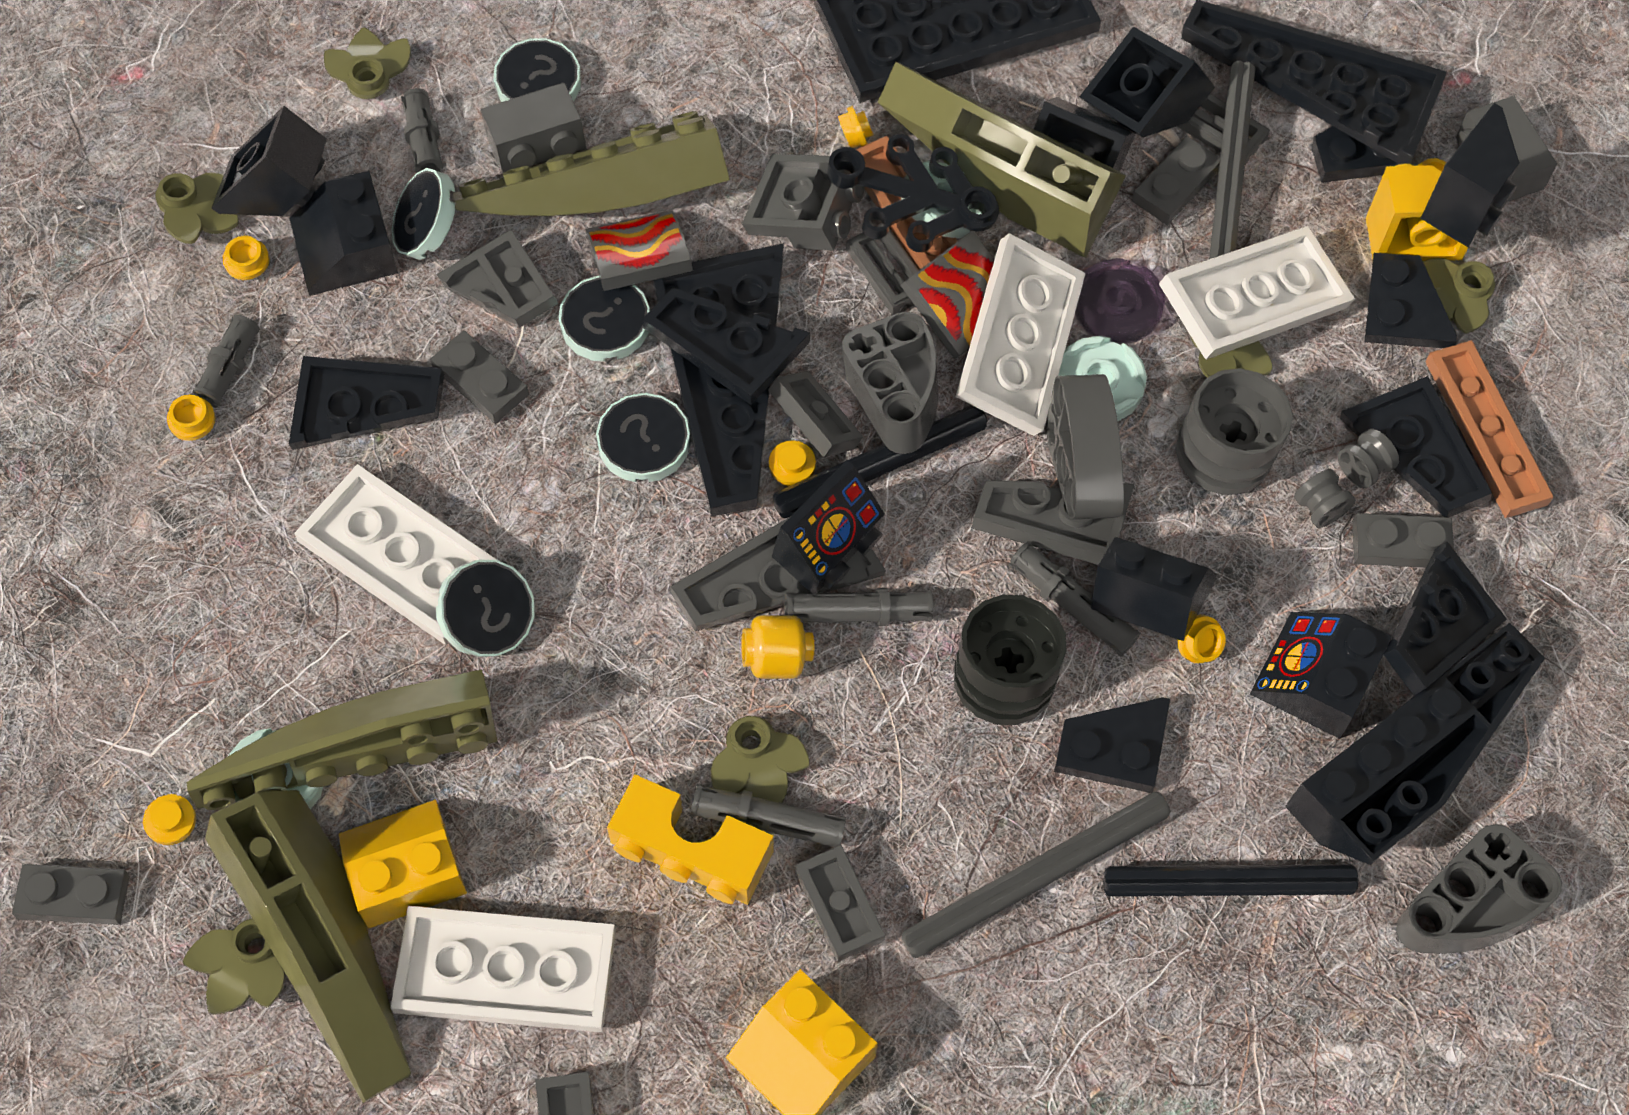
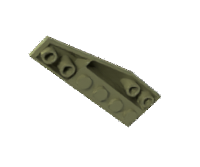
(1029, 173)
(608, 176)
(357, 737)
(312, 925)

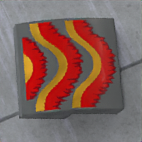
(639, 250)
(952, 291)

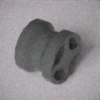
(1368, 458)
(1324, 498)

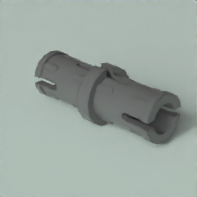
(421, 130)
(215, 383)

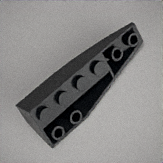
(1417, 754)

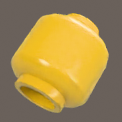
(776, 647)

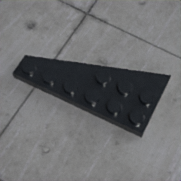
(944, 35)
(1351, 87)
(723, 426)

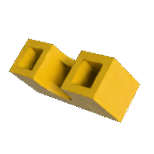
(726, 863)

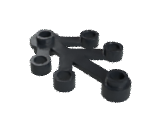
(919, 192)

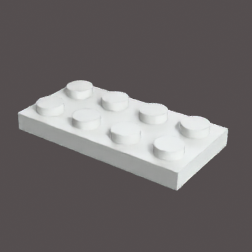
(1256, 292)
(1020, 335)
(388, 546)
(504, 969)

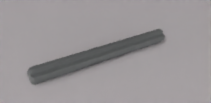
(1232, 159)
(1035, 874)

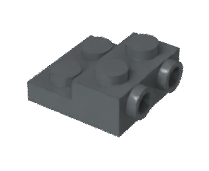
(801, 203)

